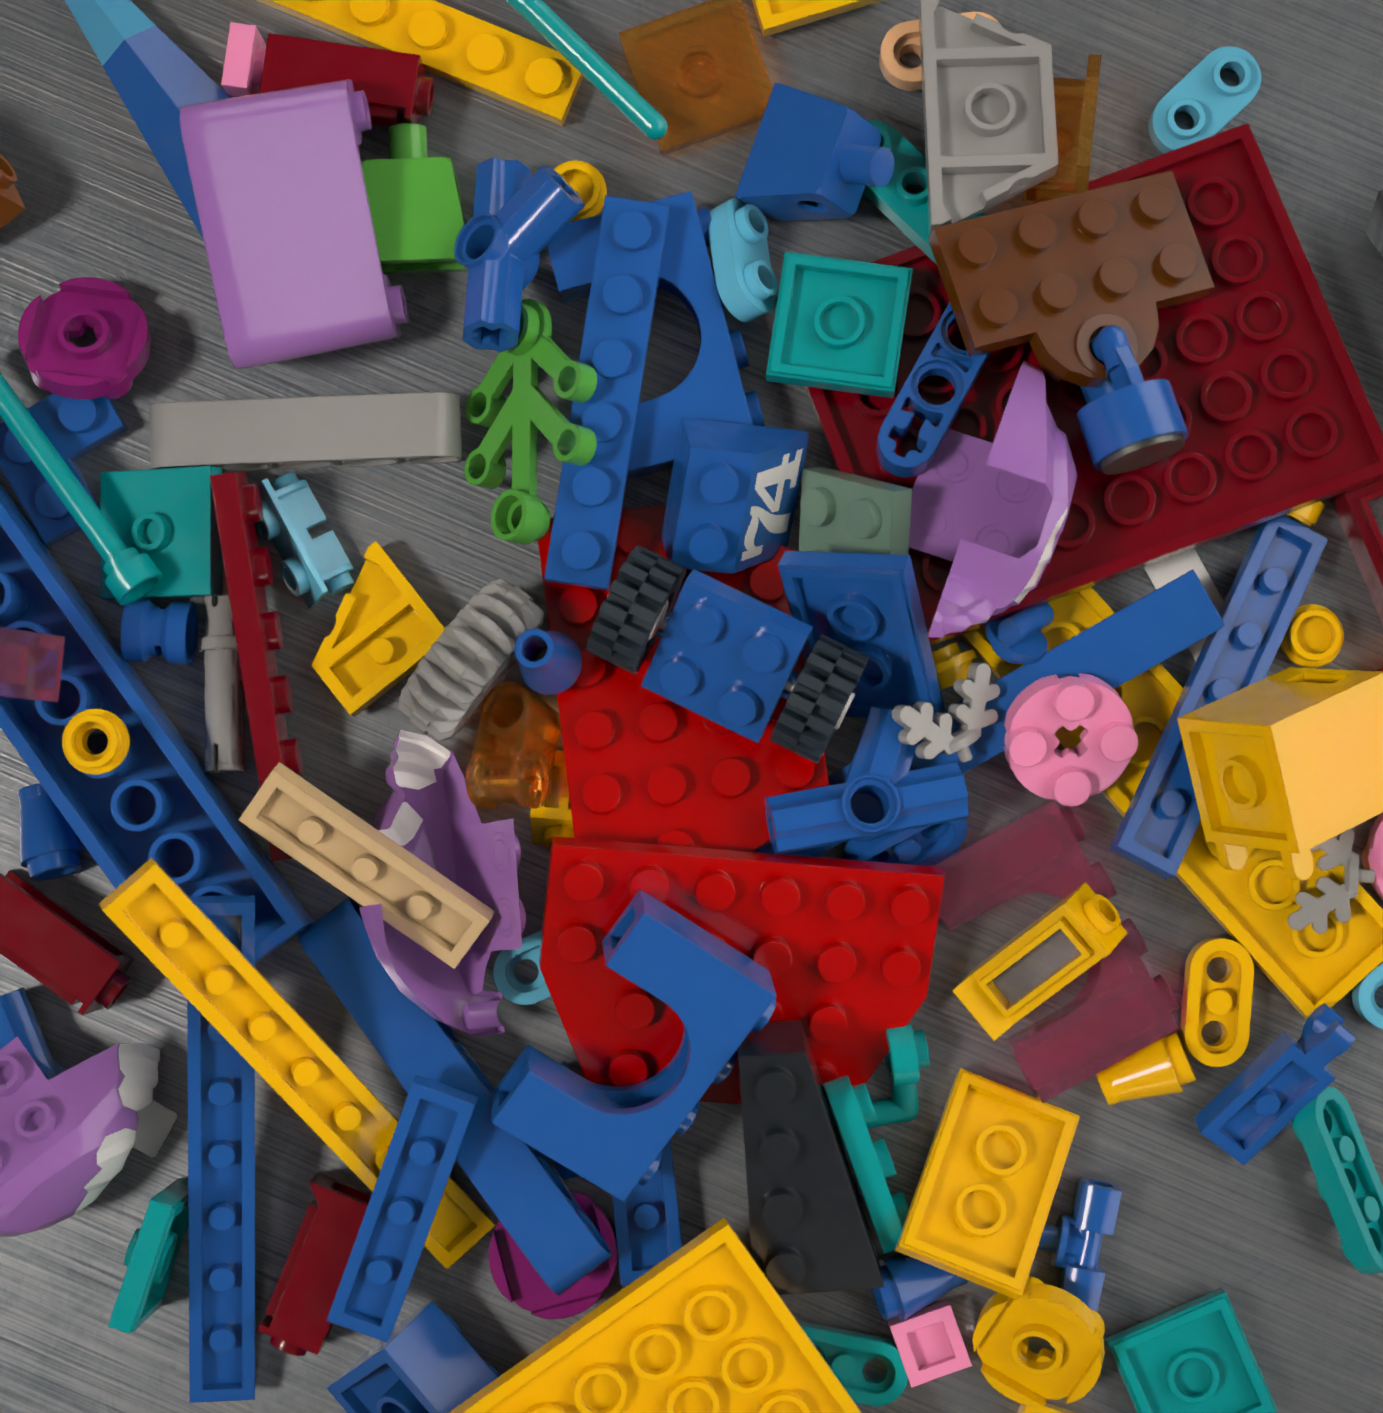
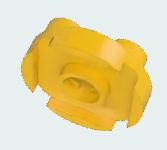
(1051, 1315)

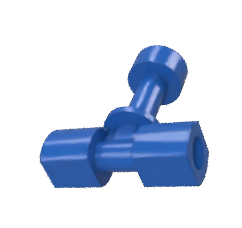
(1078, 1239)

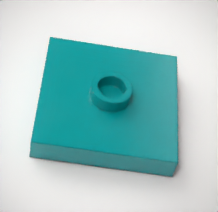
(839, 324)
(172, 521)
(152, 1258)
(1191, 1361)

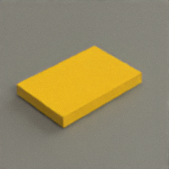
(988, 1184)

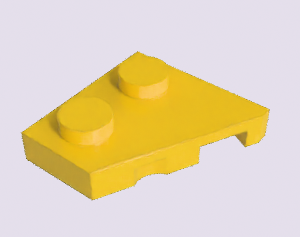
(376, 635)

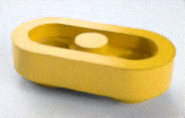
(1221, 1001)

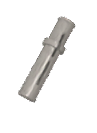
(222, 688)

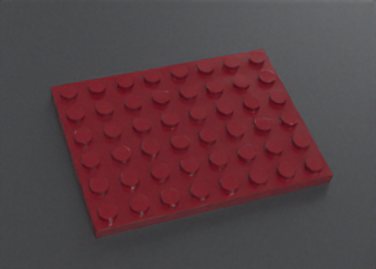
(1251, 364)

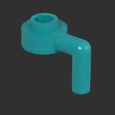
(905, 1057)

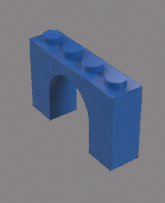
(714, 385)
(620, 1131)

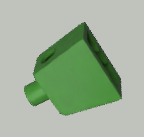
(414, 205)

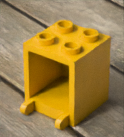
(1287, 763)

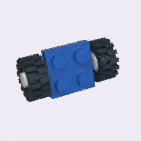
(725, 654)

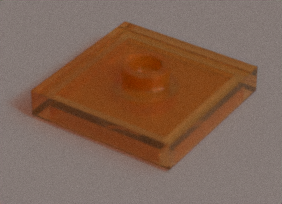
(699, 71)

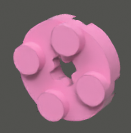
(1068, 702)

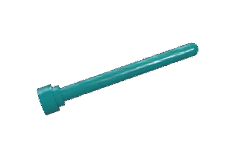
(592, 67)
(127, 571)

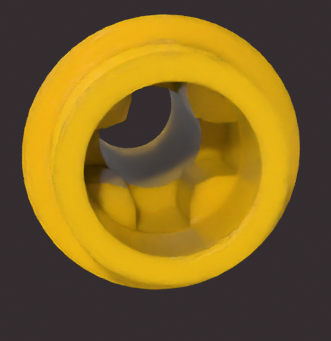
(1149, 1072)

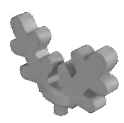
(936, 729)
(1335, 896)

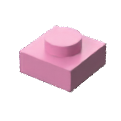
(243, 60)
(930, 1343)

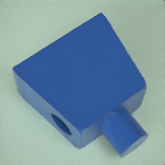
(812, 159)

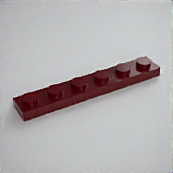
(255, 628)

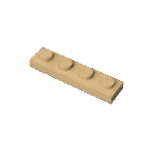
(366, 865)

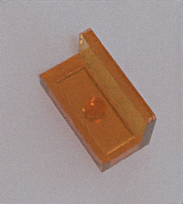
(1075, 125)

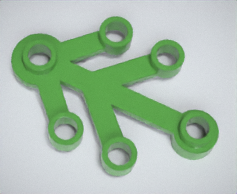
(519, 512)

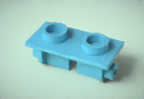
(306, 562)

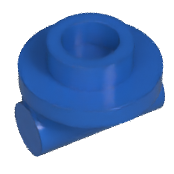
(1020, 635)

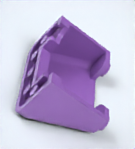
(289, 222)

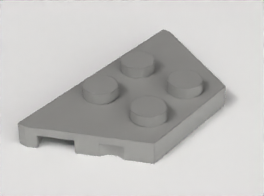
(983, 113)

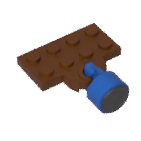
(1085, 292)

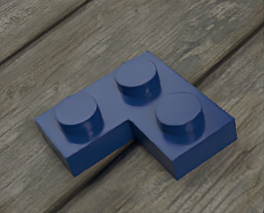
(74, 430)

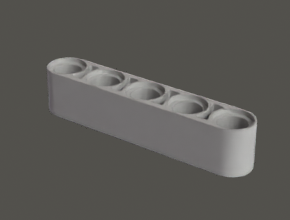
(307, 432)

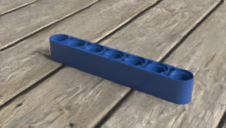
(504, 1170)

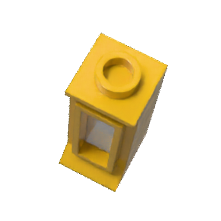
(1041, 960)

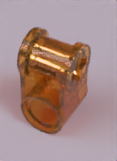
(516, 745)

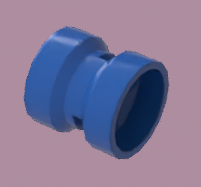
(155, 631)

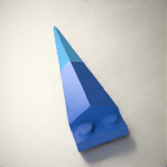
(151, 80)

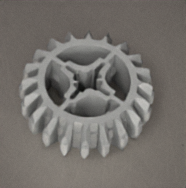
(468, 660)

